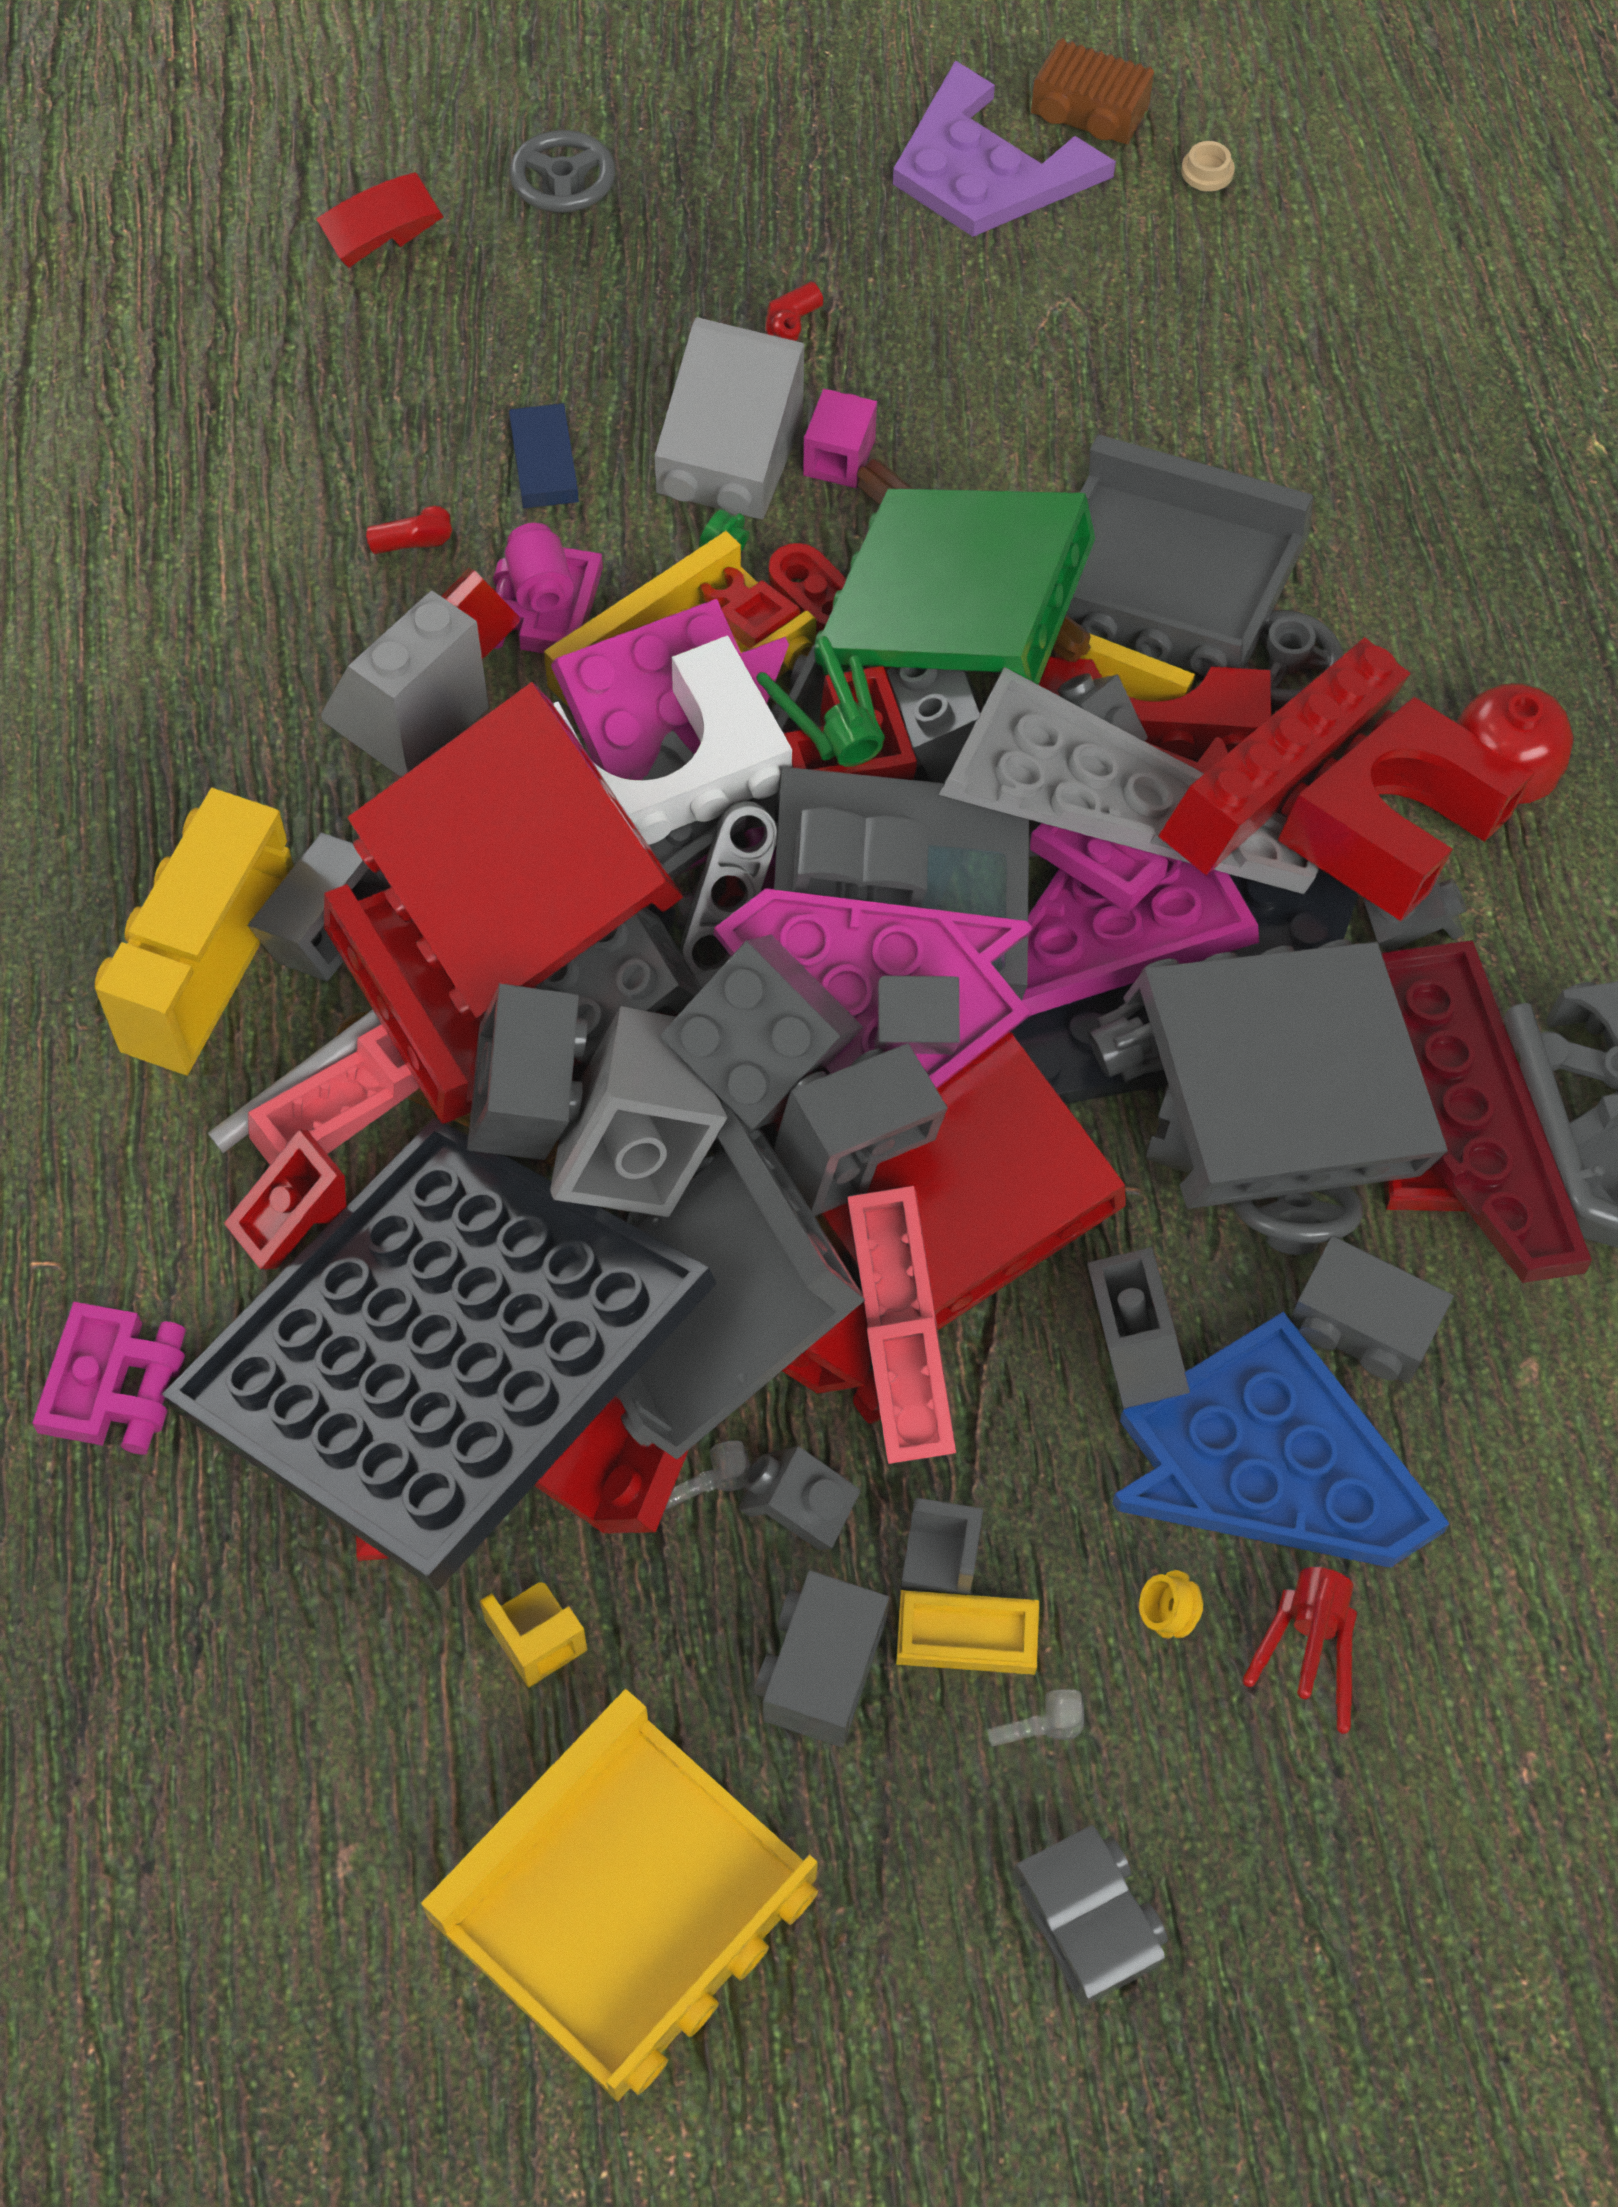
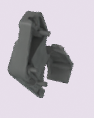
(1588, 1145)

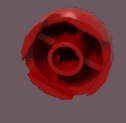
(1525, 728)

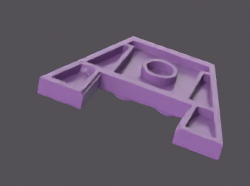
(977, 175)

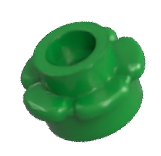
(722, 522)

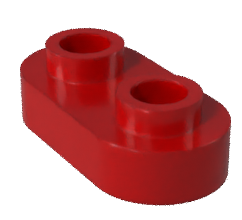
(819, 576)

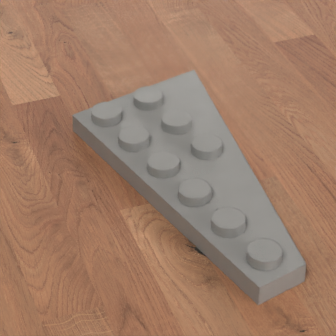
(1082, 774)

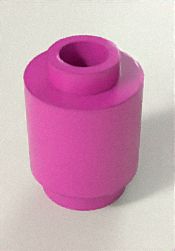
(538, 568)

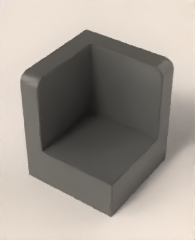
(918, 1013)
(941, 1547)

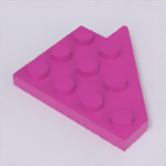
(626, 694)
(859, 941)
(1092, 945)

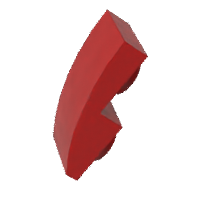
(374, 216)

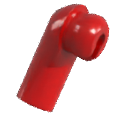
(786, 311)
(426, 530)

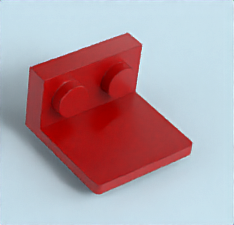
(613, 1477)

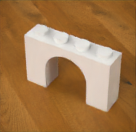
(737, 753)

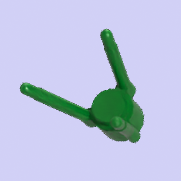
(850, 728)

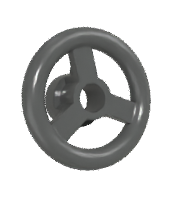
(562, 176)
(1291, 646)
(1301, 1221)

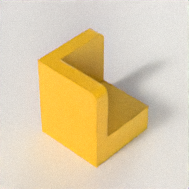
(535, 1632)

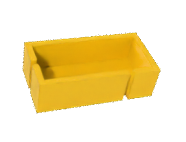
(193, 932)

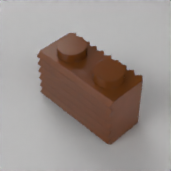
(1092, 91)

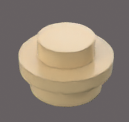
(1208, 166)

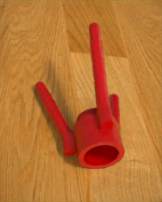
(1319, 1611)

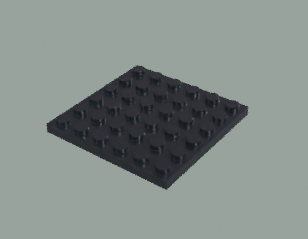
(438, 1349)

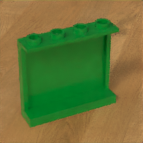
(962, 581)

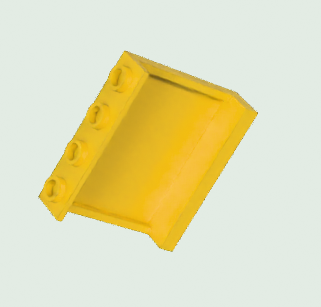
(621, 1897)

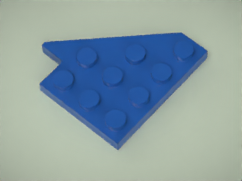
(1277, 1457)

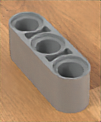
(723, 860)

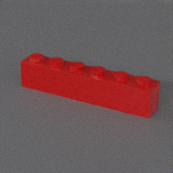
(1280, 754)

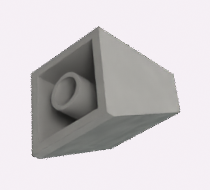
(731, 418)
(412, 686)
(638, 1122)

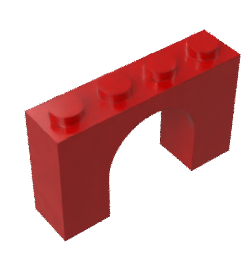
(1366, 843)

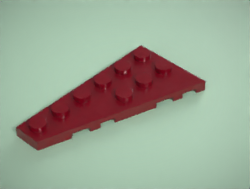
(1492, 1132)

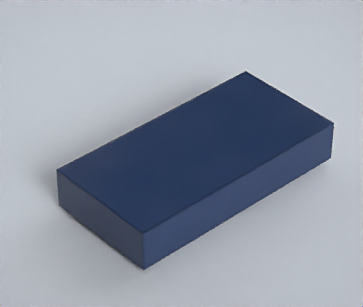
(543, 455)

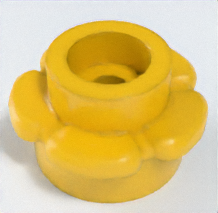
(1171, 1604)

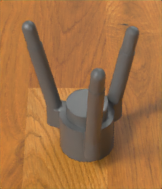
(1123, 1043)

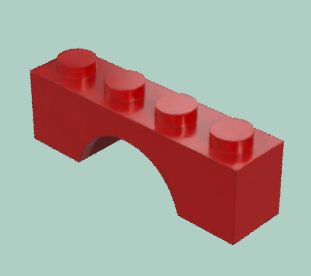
(1224, 705)

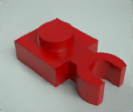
(752, 611)

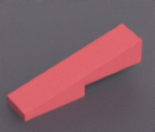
(337, 1099)
(901, 1325)

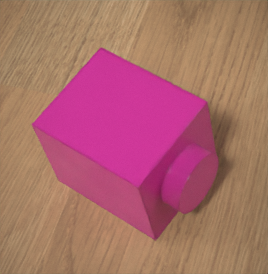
(839, 437)

